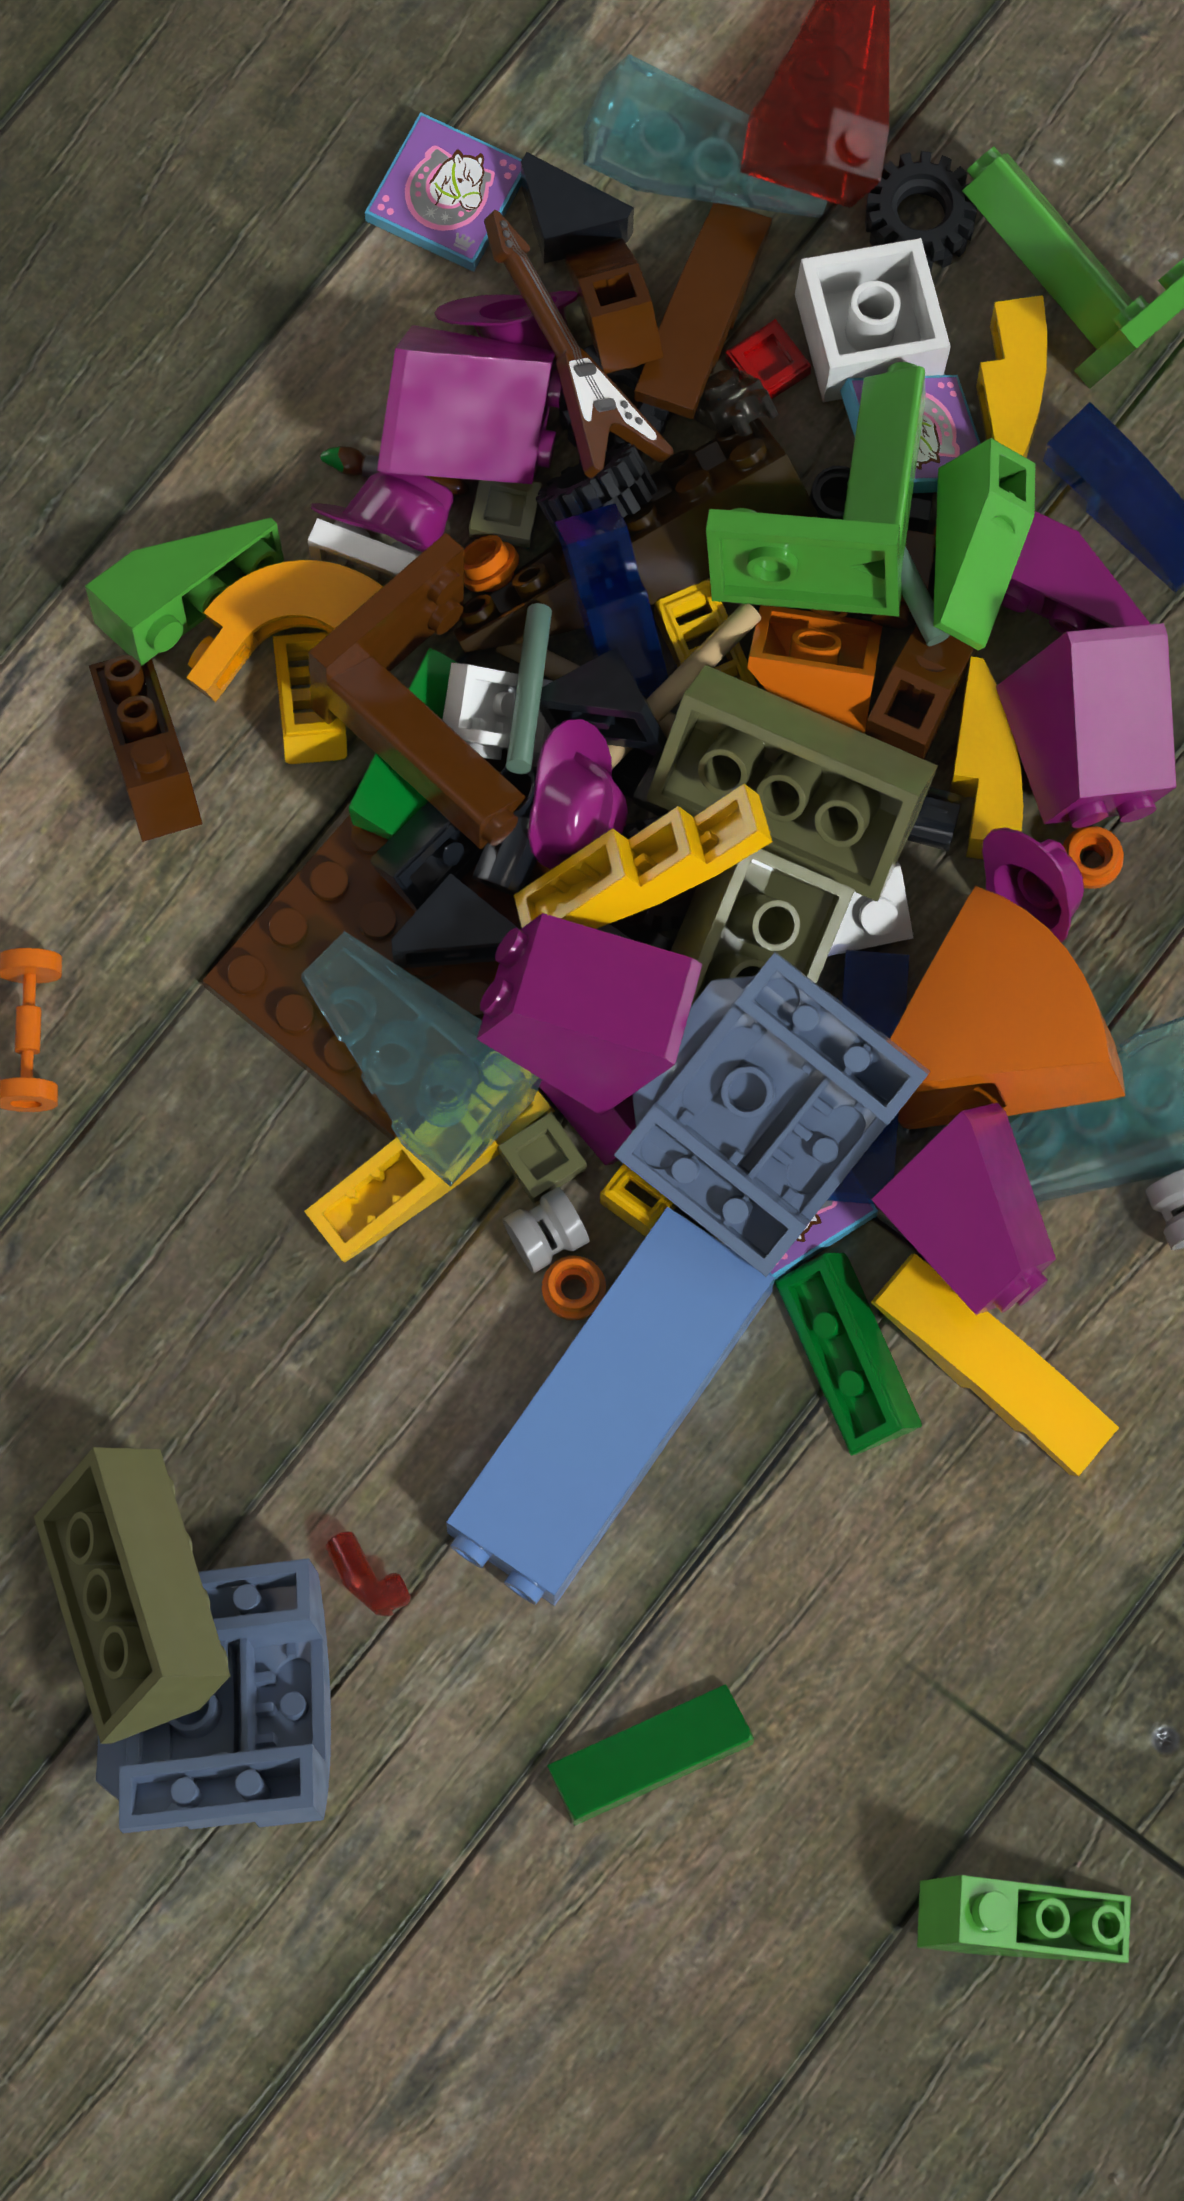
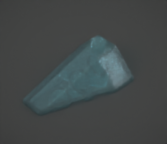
(677, 142)
(419, 1057)
(1117, 1138)

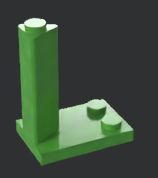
(1068, 267)
(828, 561)

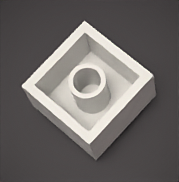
(870, 312)

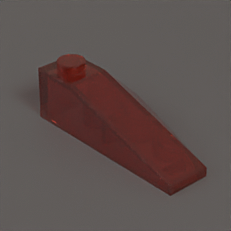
(827, 106)

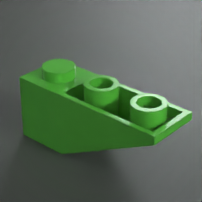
(980, 532)
(166, 587)
(1022, 1920)

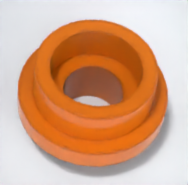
(489, 564)
(1106, 845)
(567, 1269)

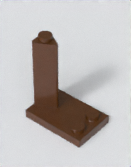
(355, 684)

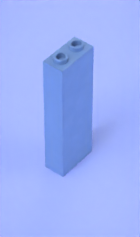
(608, 1409)

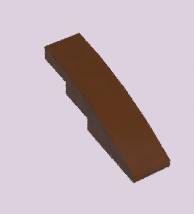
(703, 308)

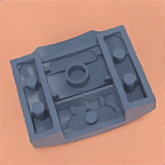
(766, 1108)
(261, 1738)

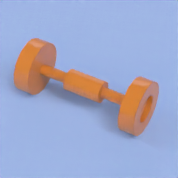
(29, 967)

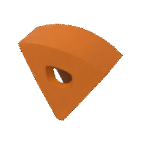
(1004, 1021)

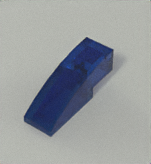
(1122, 491)
(611, 592)

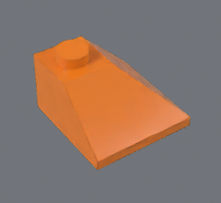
(817, 662)

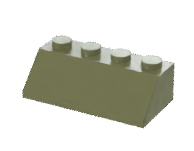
(825, 788)
(759, 910)
(130, 1592)

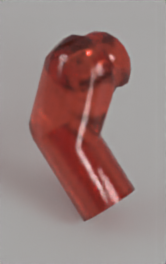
(360, 1579)

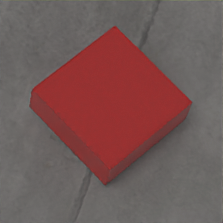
(771, 358)

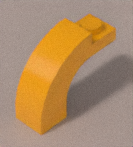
(268, 602)

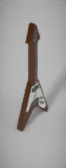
(590, 395)

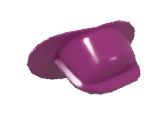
(502, 316)
(397, 505)
(573, 793)
(1034, 877)

